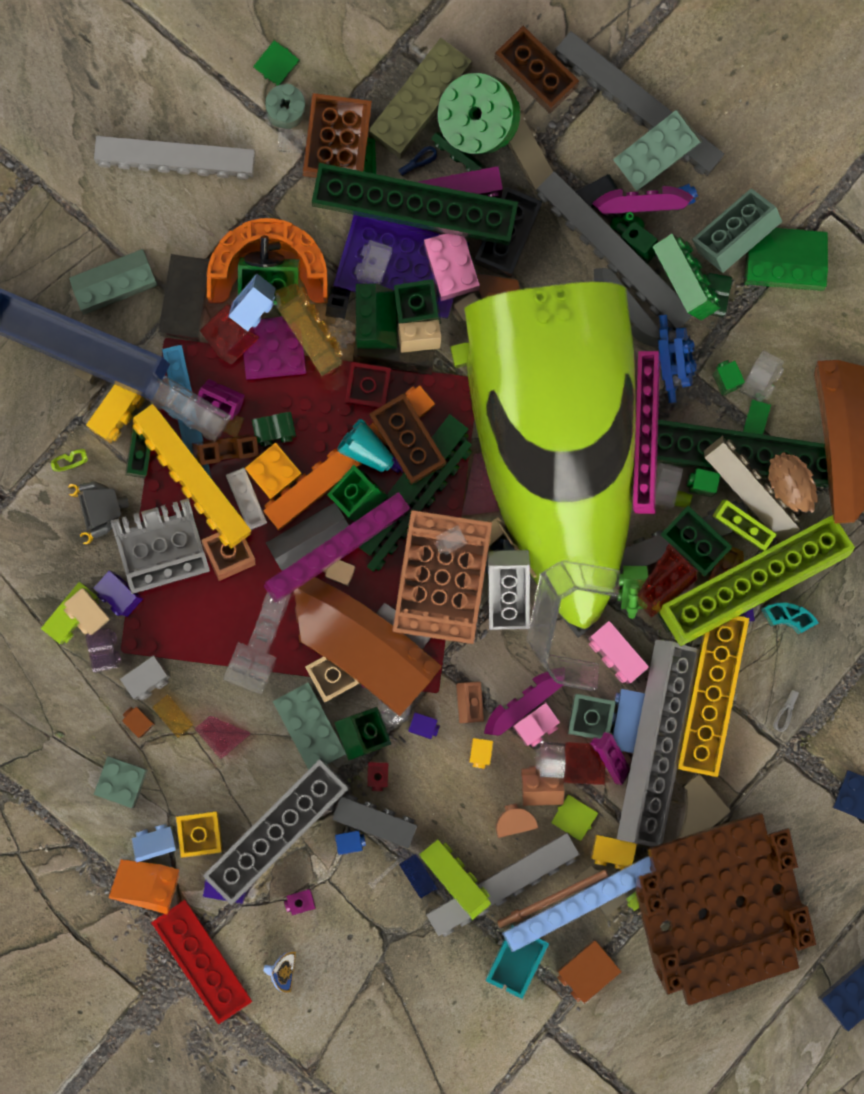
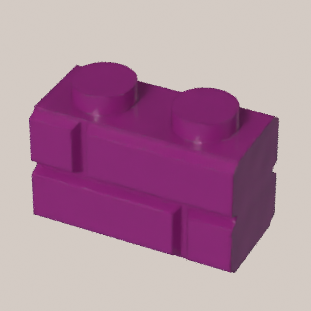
(222, 397)

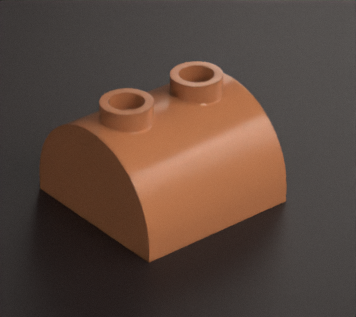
(514, 821)

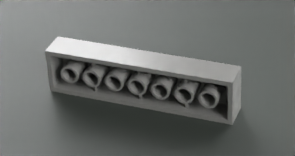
(275, 831)

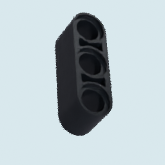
(596, 189)

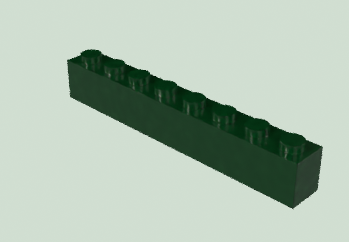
(446, 439)

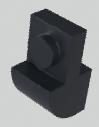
(337, 303)

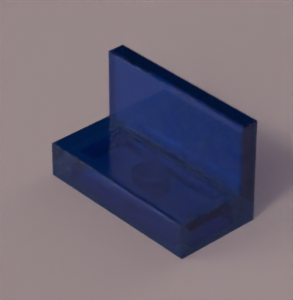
(418, 876)

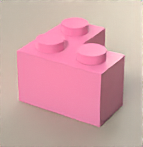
(536, 725)

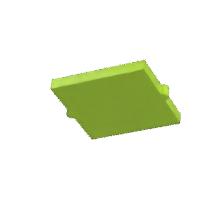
(574, 817)

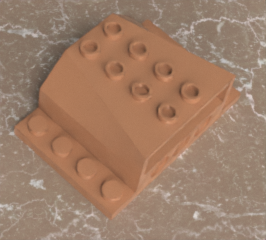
(441, 591)

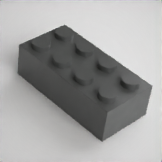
(375, 822)

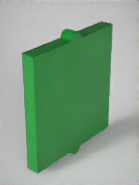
(276, 63)

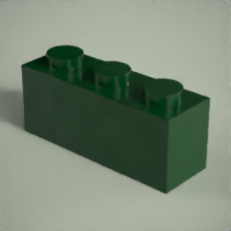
(137, 456)

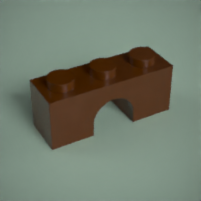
(225, 448)

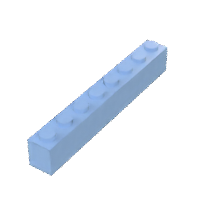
(576, 905)

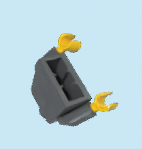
(98, 507)

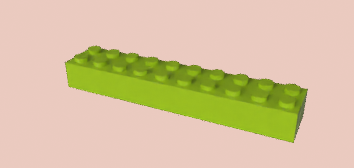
(756, 580)

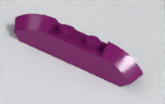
(616, 203)
(503, 719)

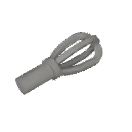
(789, 706)

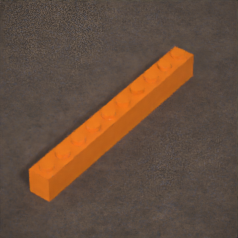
(328, 474)

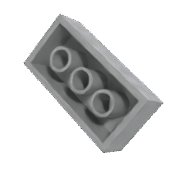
(508, 590)

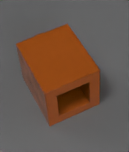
(137, 721)

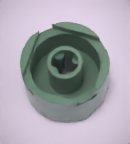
(285, 95)

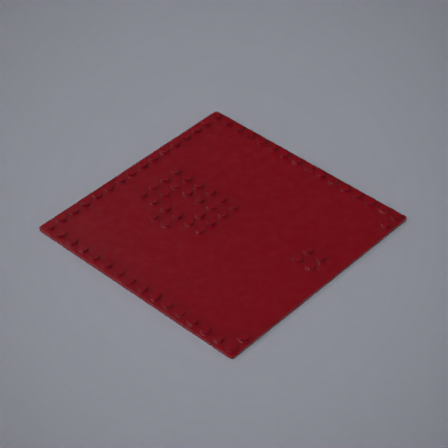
(208, 617)

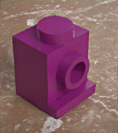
(307, 899)

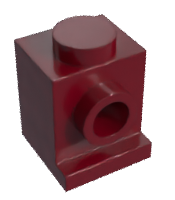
(374, 768)

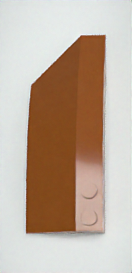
(842, 415)
(362, 644)

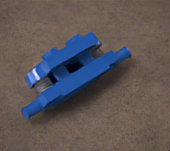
(685, 366)

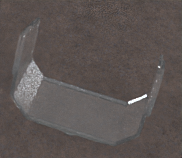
(552, 587)

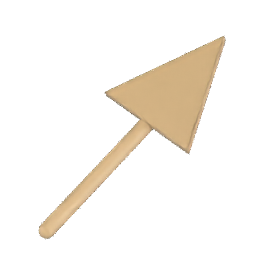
(516, 548)

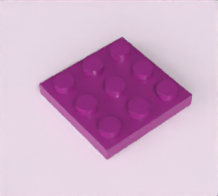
(275, 351)

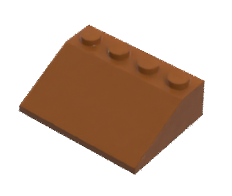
(336, 133)

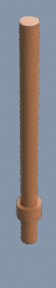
(518, 915)

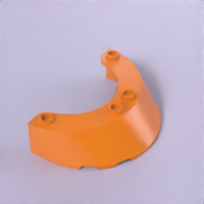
(246, 238)

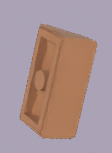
(470, 702)

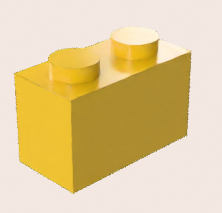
(480, 752)
(613, 851)

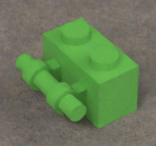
(631, 582)

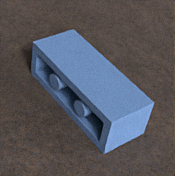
(627, 718)

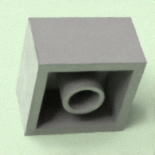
(146, 678)

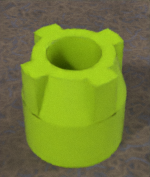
(683, 499)

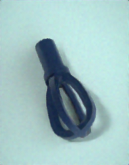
(413, 165)

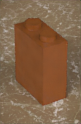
(588, 972)

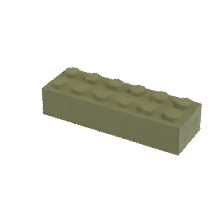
(419, 98)

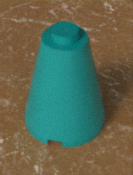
(366, 447)

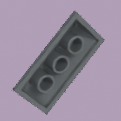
(306, 536)

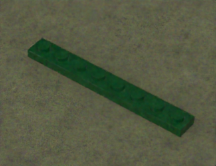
(426, 500)

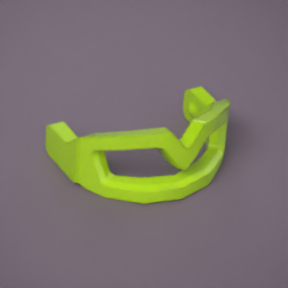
(55, 467)

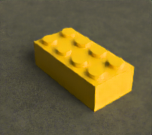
(114, 413)

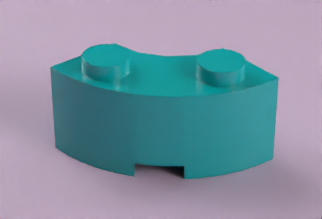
(789, 615)

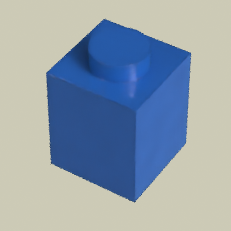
(350, 842)

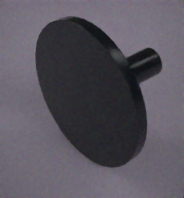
(264, 257)

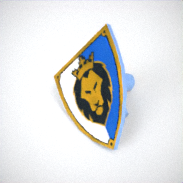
(282, 971)

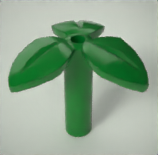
(627, 217)

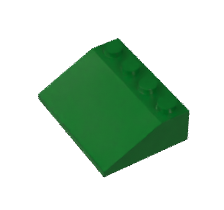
(789, 260)

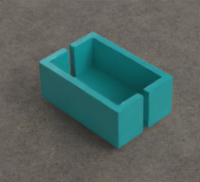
(516, 967)

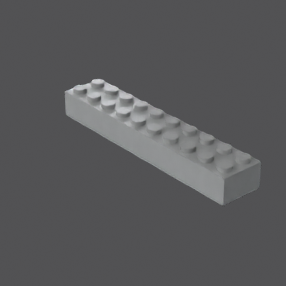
(658, 743)

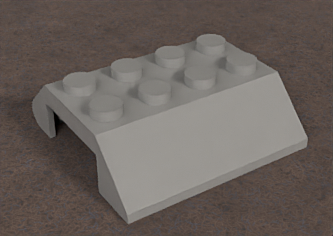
(160, 547)

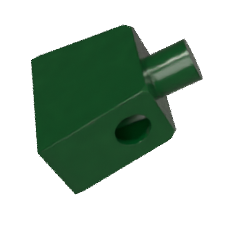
(638, 240)

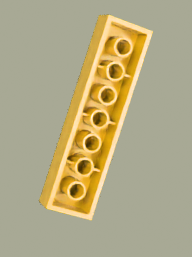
(712, 697)

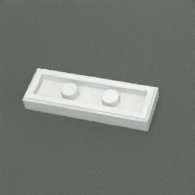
(246, 498)

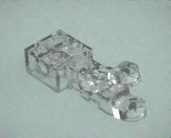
(252, 664)

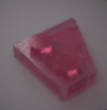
(220, 735)

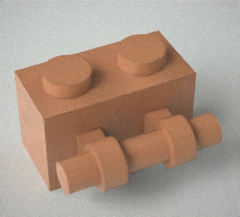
(541, 790)

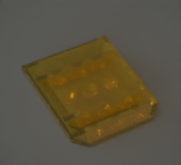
(309, 328)

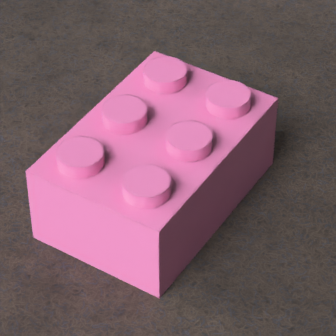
(451, 265)
(617, 653)

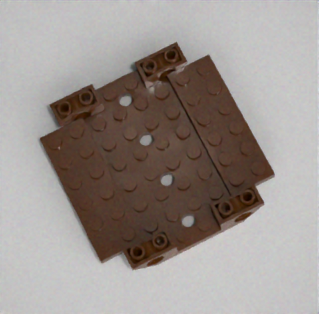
(732, 942)

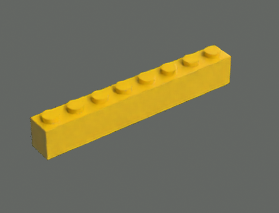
(191, 476)

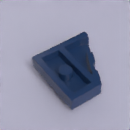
(851, 795)

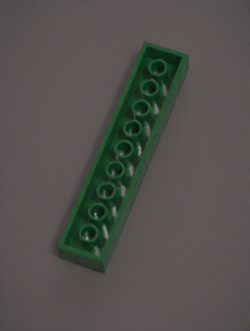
(414, 204)
(685, 446)

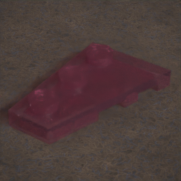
(479, 492)

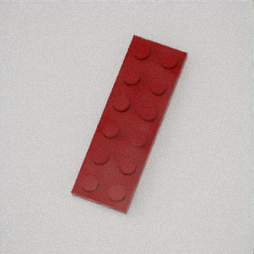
(201, 962)

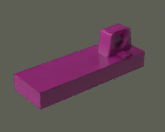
(611, 757)

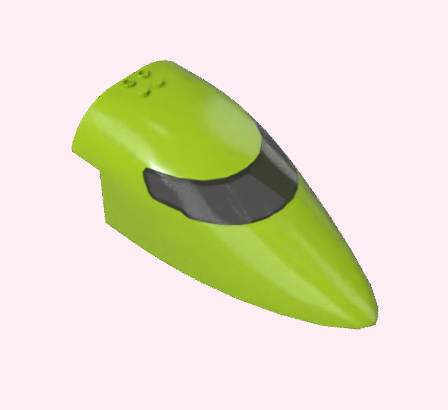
(558, 423)

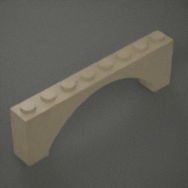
(701, 813)

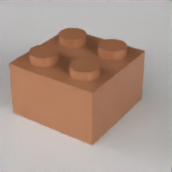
(227, 560)

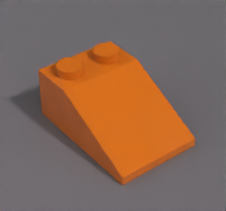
(145, 885)

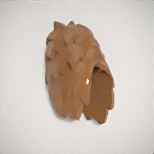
(793, 482)

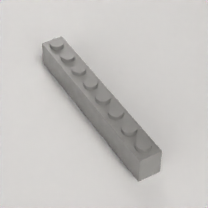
(174, 157)
(508, 881)

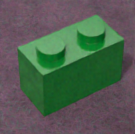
(728, 377)
(703, 482)

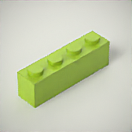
(455, 879)

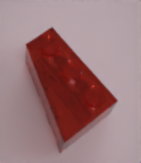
(666, 582)

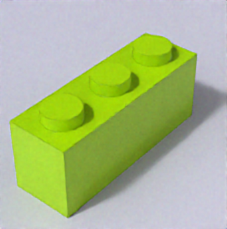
(744, 525)
(59, 624)

